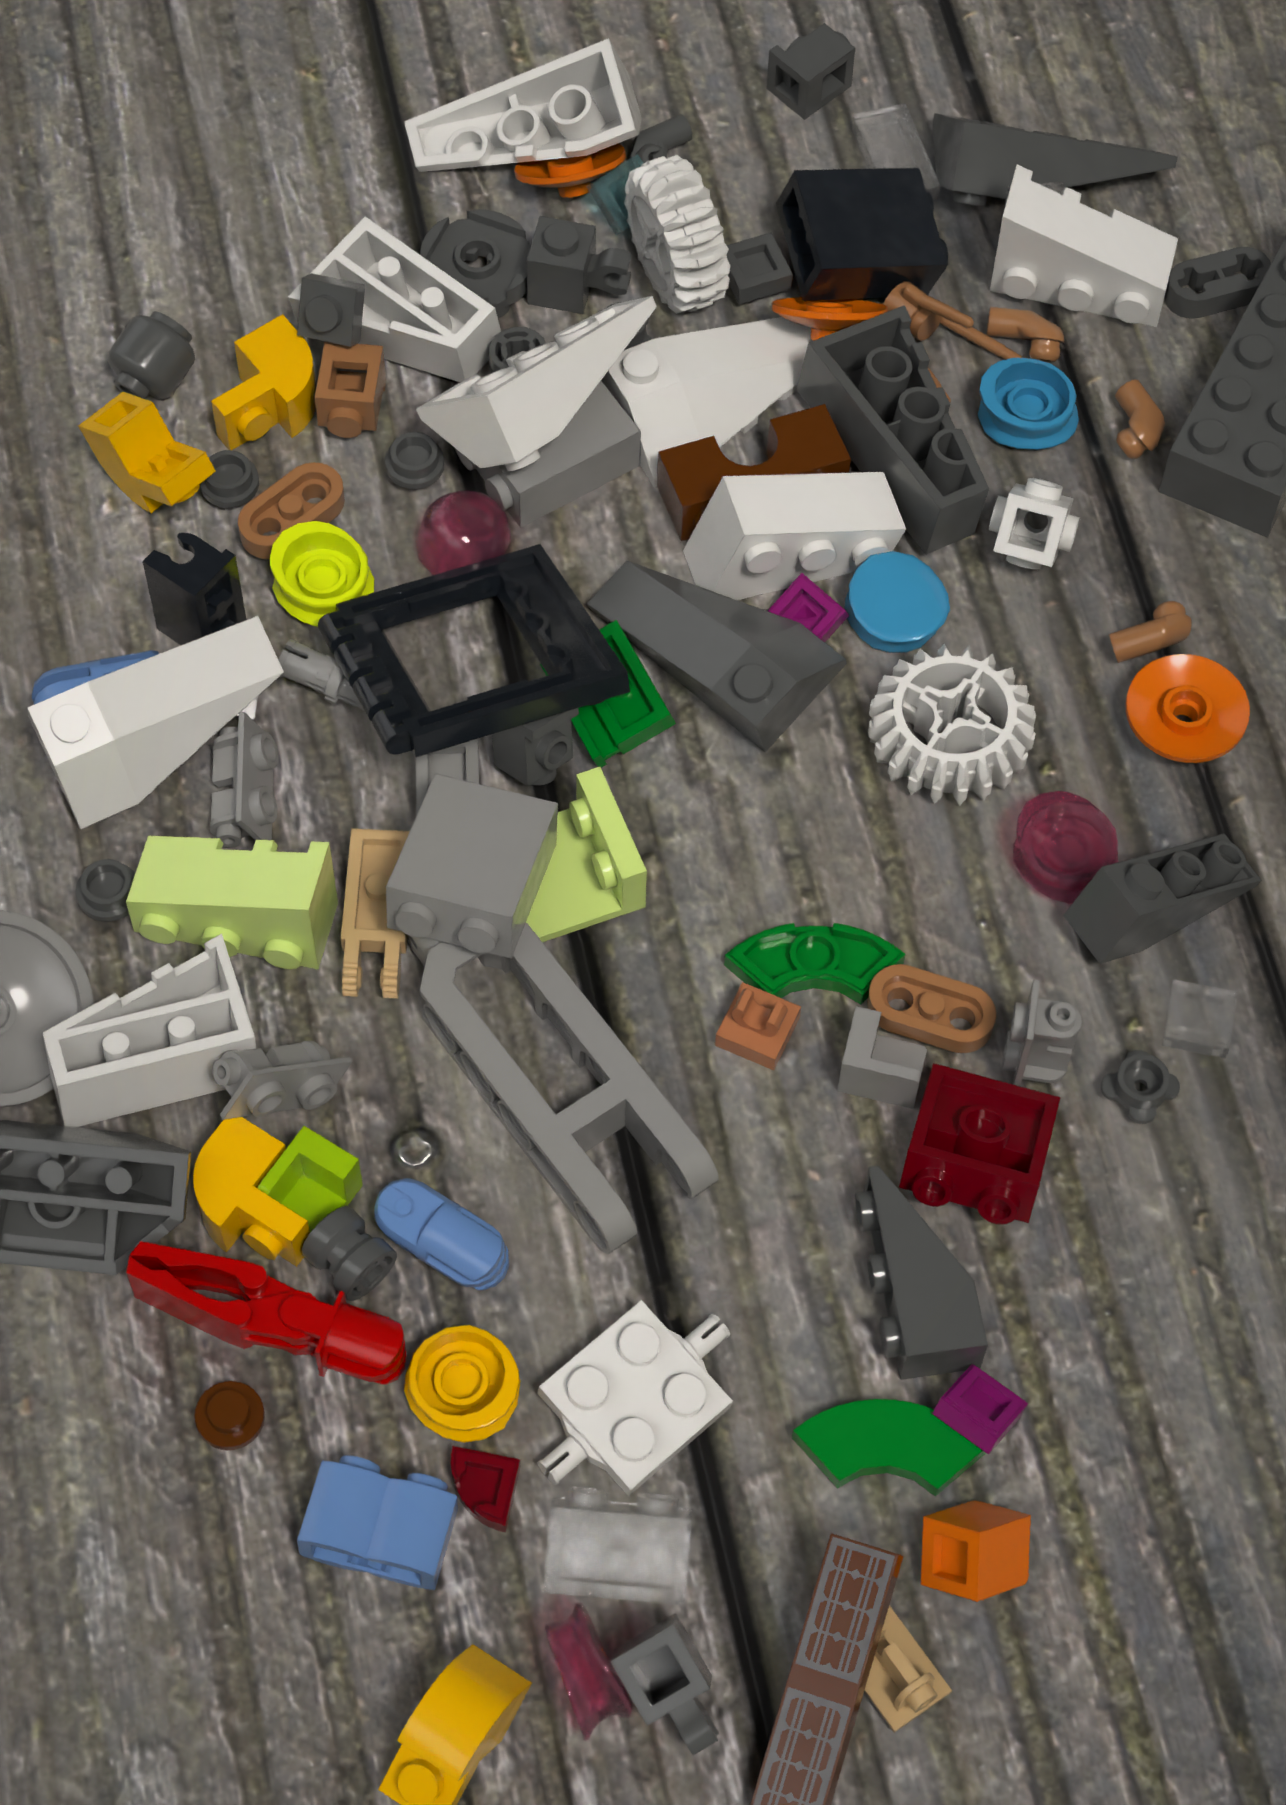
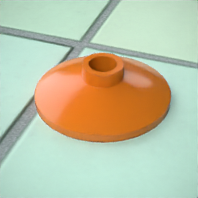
(572, 173)
(826, 315)
(1190, 688)

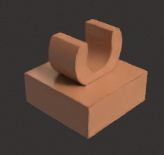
(757, 1026)

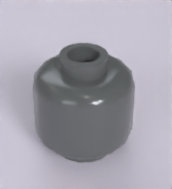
(151, 356)

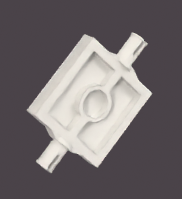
(634, 1398)

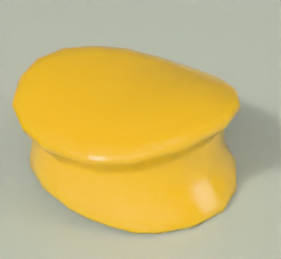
(463, 1383)

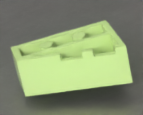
(257, 899)

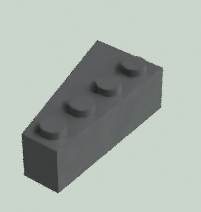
(898, 424)

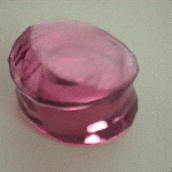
(1062, 844)
(586, 1671)

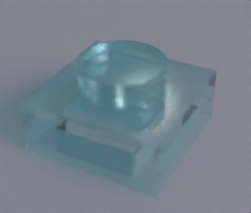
(610, 194)

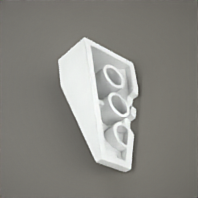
(538, 115)
(706, 382)
(534, 399)
(141, 723)

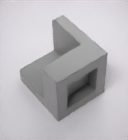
(880, 1065)

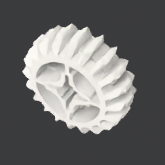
(677, 233)
(970, 749)

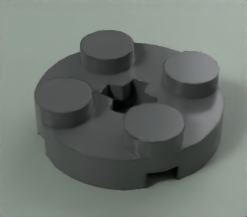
(487, 235)

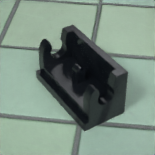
(196, 595)

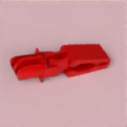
(267, 1312)

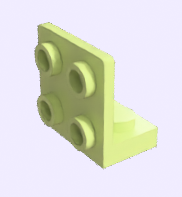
(593, 867)

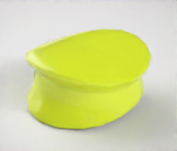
(316, 569)

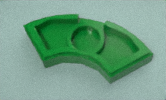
(812, 957)
(886, 1438)

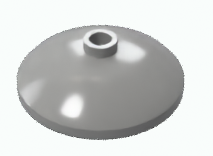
(38, 989)

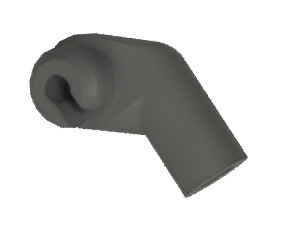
(661, 137)

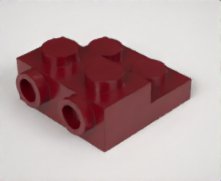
(979, 1145)

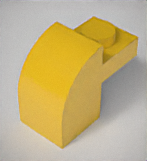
(274, 388)
(142, 454)
(229, 1196)
(454, 1729)

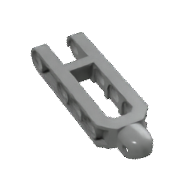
(560, 1140)

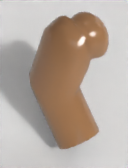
(1027, 325)
(1145, 420)
(1167, 629)

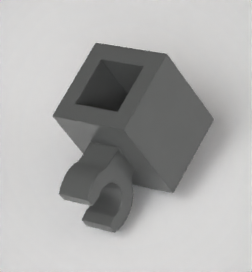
(566, 266)
(665, 1677)

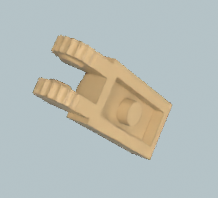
(365, 910)

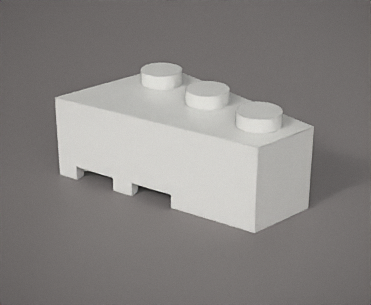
(775, 527)

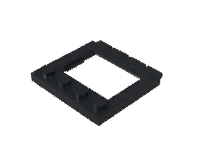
(542, 606)

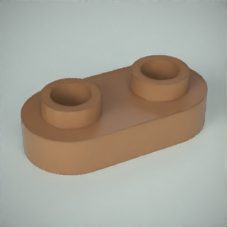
(287, 505)
(933, 1004)

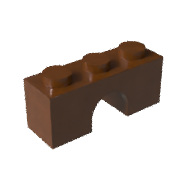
(796, 445)

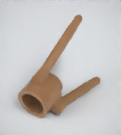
(929, 313)

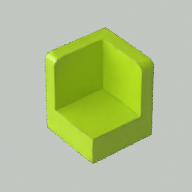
(313, 1177)

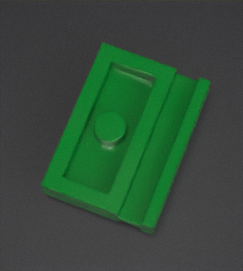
(625, 719)

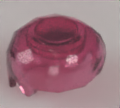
(462, 531)

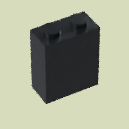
(860, 232)

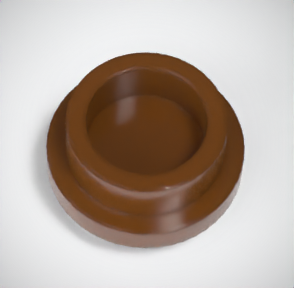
(229, 1415)

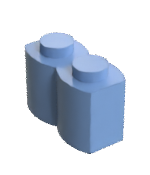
(378, 1522)

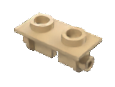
(902, 1676)

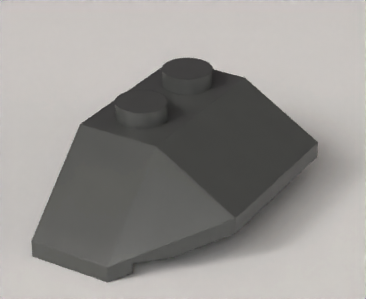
(85, 1195)

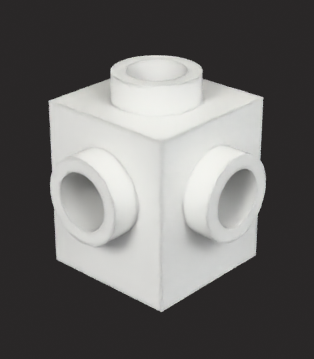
(1027, 545)

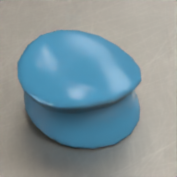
(1027, 404)
(896, 602)

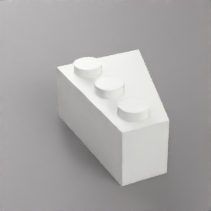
(1079, 257)
(411, 305)
(151, 1042)

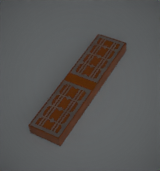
(828, 1674)

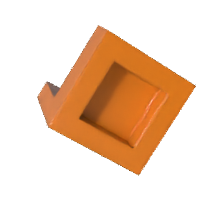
(975, 1550)

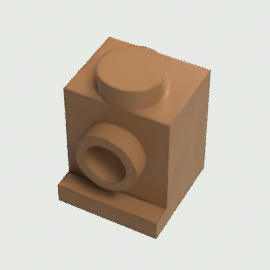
(346, 399)

